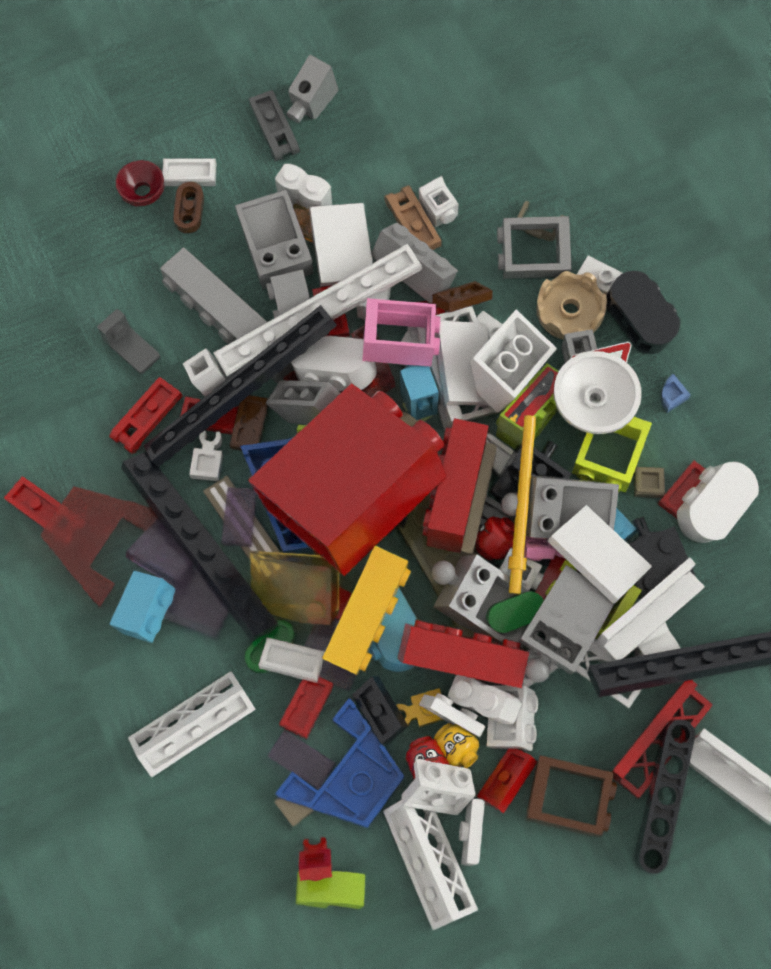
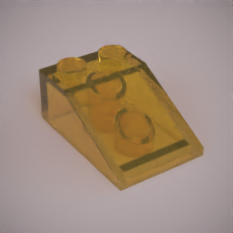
(296, 586)

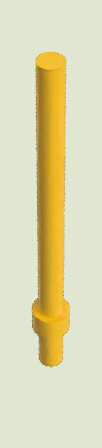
(517, 562)

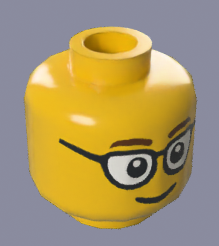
(457, 745)

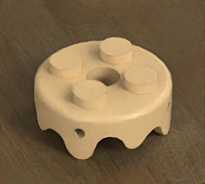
(575, 290)

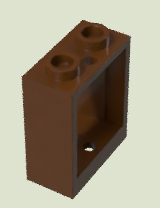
(538, 789)

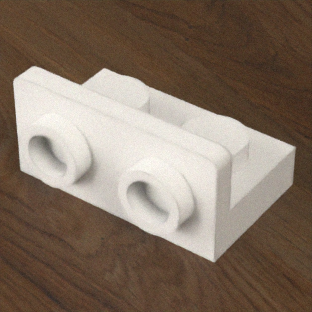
(523, 731)
(439, 788)

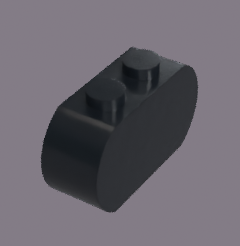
(642, 312)

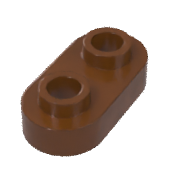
(188, 209)

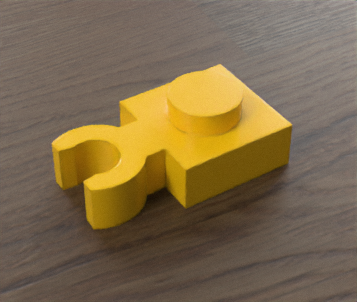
(417, 712)

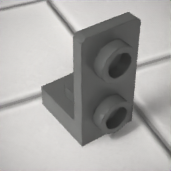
(127, 343)

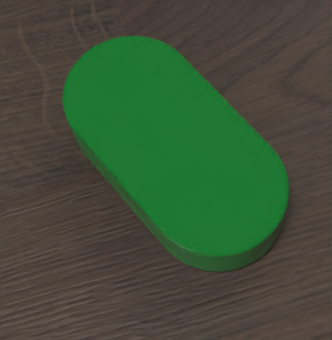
(513, 611)
(283, 632)

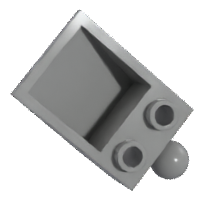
(274, 236)
(557, 500)
(471, 591)
(568, 620)

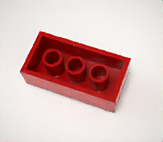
(454, 495)

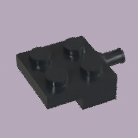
(542, 465)
(661, 550)

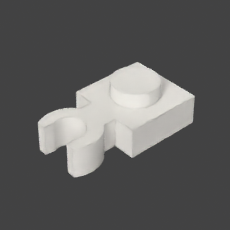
(207, 461)

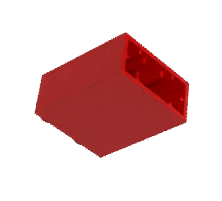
(350, 476)

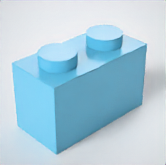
(419, 391)
(143, 606)

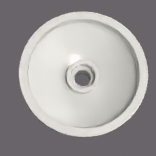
(601, 377)

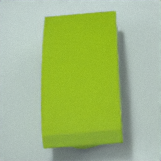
(341, 890)

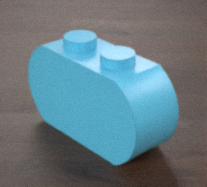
(390, 642)

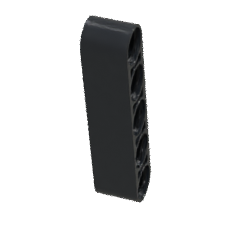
(654, 808)

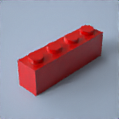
(463, 655)

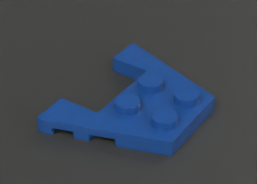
(360, 781)

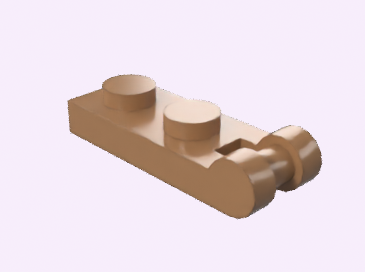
(412, 216)

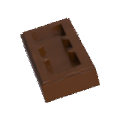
(462, 296)
(249, 422)

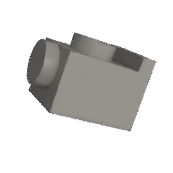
(578, 343)

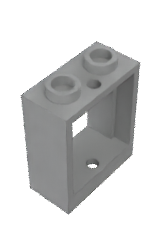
(563, 249)

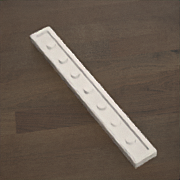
(335, 300)

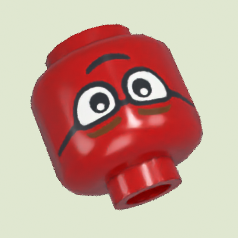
(495, 538)
(424, 749)

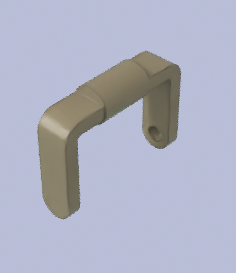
(538, 233)

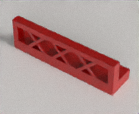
(655, 727)

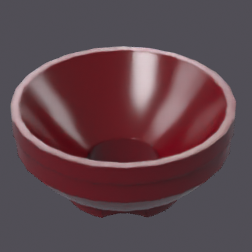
(139, 174)

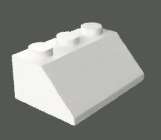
(509, 361)

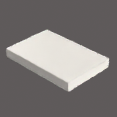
(340, 241)
(457, 347)
(599, 554)

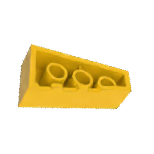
(366, 611)

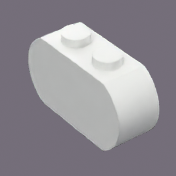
(336, 362)
(717, 502)

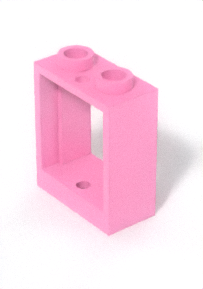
(400, 314)

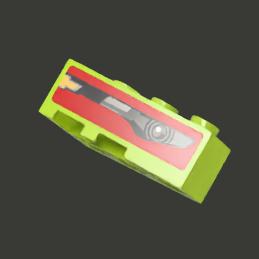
(533, 400)

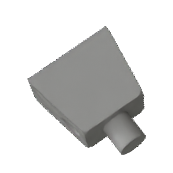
(311, 89)

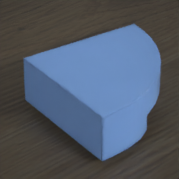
(673, 394)

